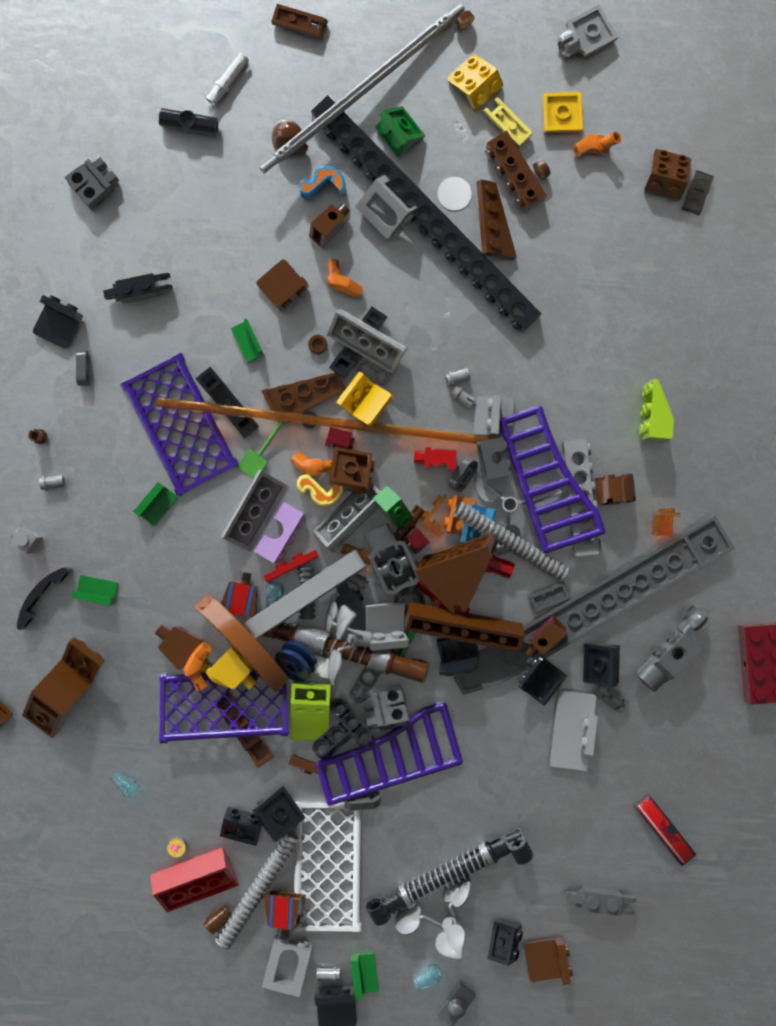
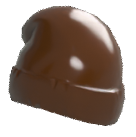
(284, 132)

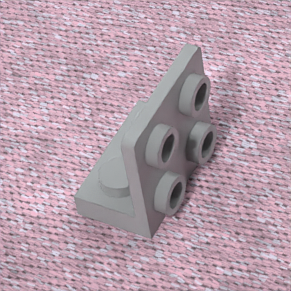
(386, 626)

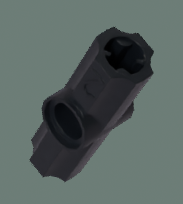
(200, 123)

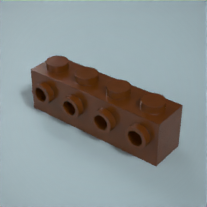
(515, 171)

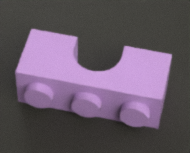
(273, 548)

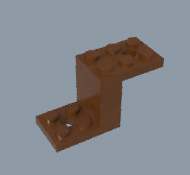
(63, 687)

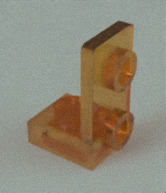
(663, 522)
(434, 527)

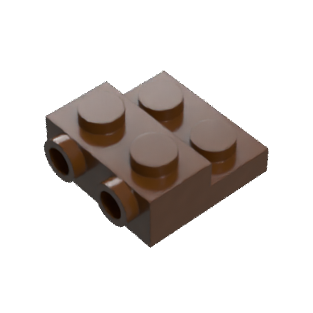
(352, 469)

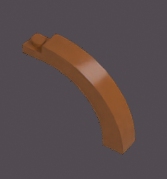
(242, 641)

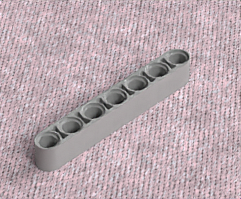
(305, 594)

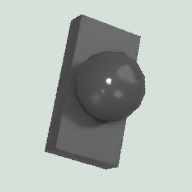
(456, 1004)

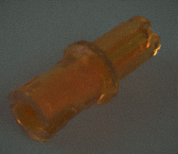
(346, 549)

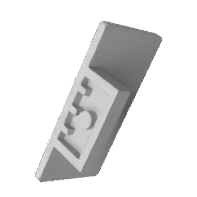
(573, 730)

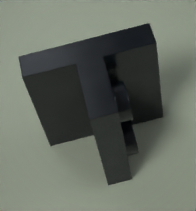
(601, 664)
(278, 813)

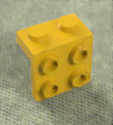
(477, 80)
(364, 399)

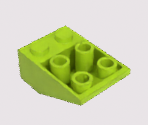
(656, 413)
(309, 710)

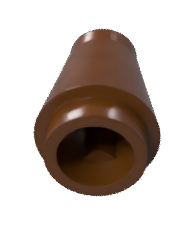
(217, 920)

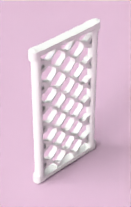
(356, 841)

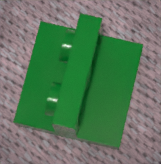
(399, 129)

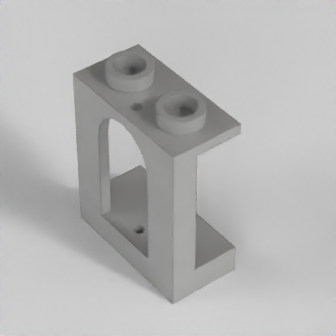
(403, 213)
(281, 984)

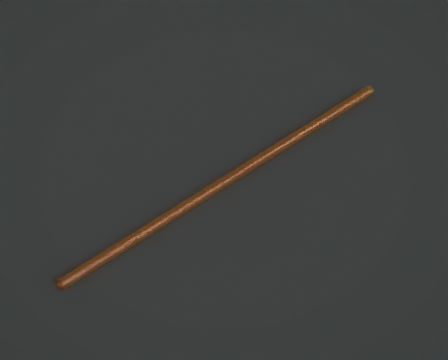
(320, 420)

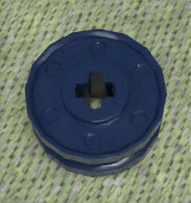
(296, 661)

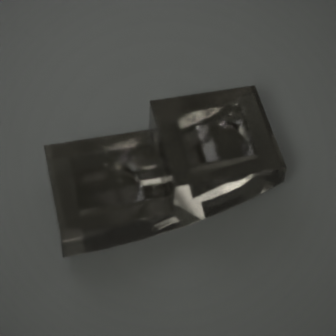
(697, 192)

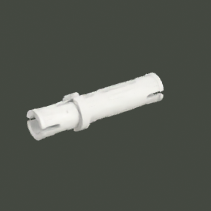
(240, 62)

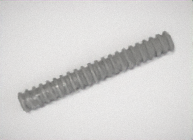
(511, 542)
(255, 893)

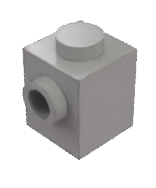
(25, 540)

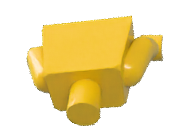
(230, 670)

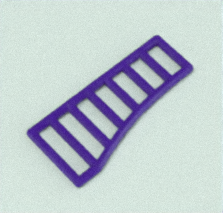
(568, 480)
(403, 775)

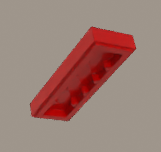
(283, 568)

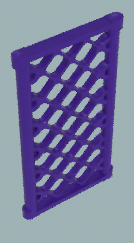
(179, 489)
(164, 738)

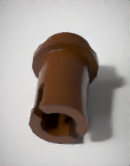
(42, 436)

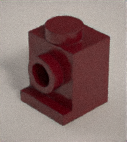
(339, 438)
(416, 541)

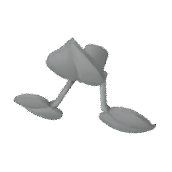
(492, 488)
(355, 637)
(452, 940)

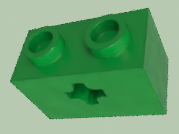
(393, 507)

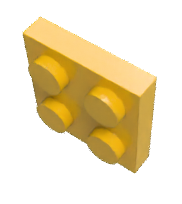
(562, 112)

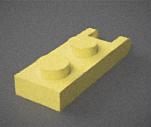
(508, 121)

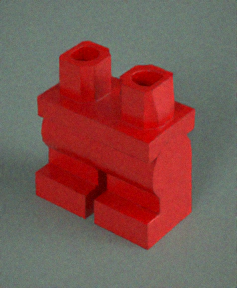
(436, 458)

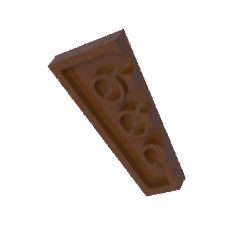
(494, 229)
(303, 394)

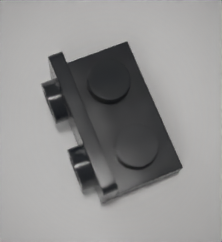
(241, 826)
(505, 942)

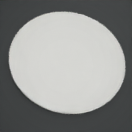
(454, 193)

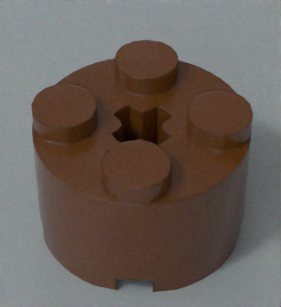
(615, 490)

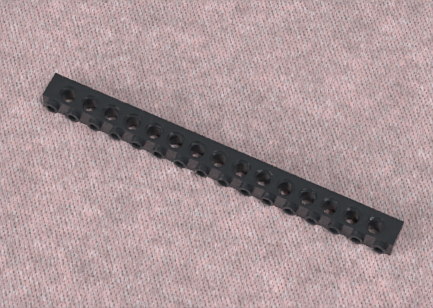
(437, 218)

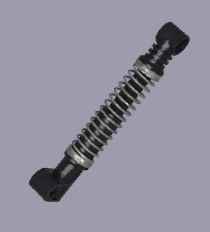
(487, 854)

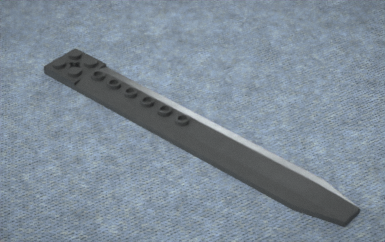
(605, 601)

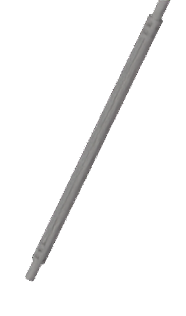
(361, 89)

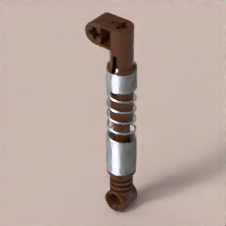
(378, 660)

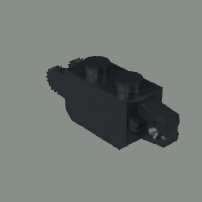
(138, 288)
(353, 600)

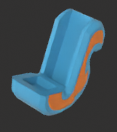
(321, 178)

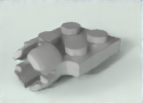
(587, 33)

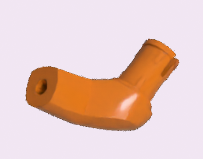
(596, 144)
(341, 283)
(310, 466)
(194, 663)

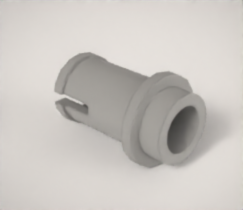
(457, 377)
(462, 397)
(51, 482)
(359, 581)
(328, 974)

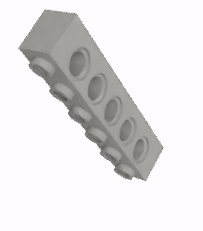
(583, 449)

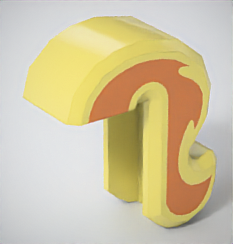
(318, 494)

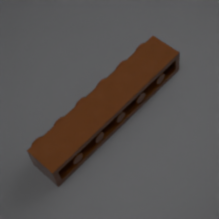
(464, 627)

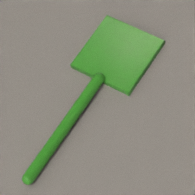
(252, 461)

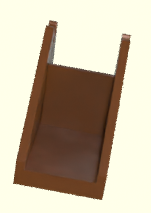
(457, 570)

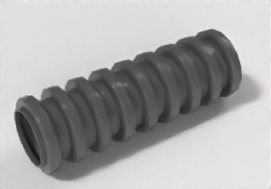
(305, 574)

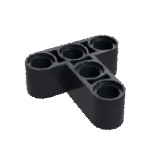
(347, 732)

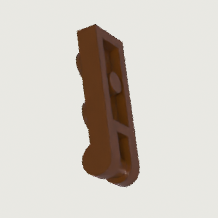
(299, 21)

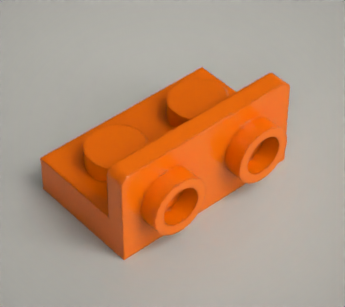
(451, 523)

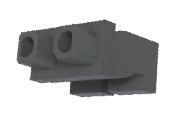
(90, 183)
(389, 709)

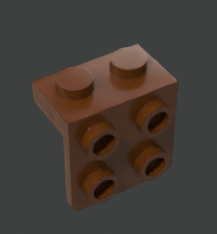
(668, 174)
(282, 285)
(548, 960)

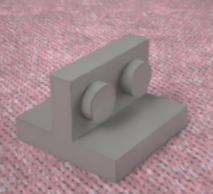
(489, 412)

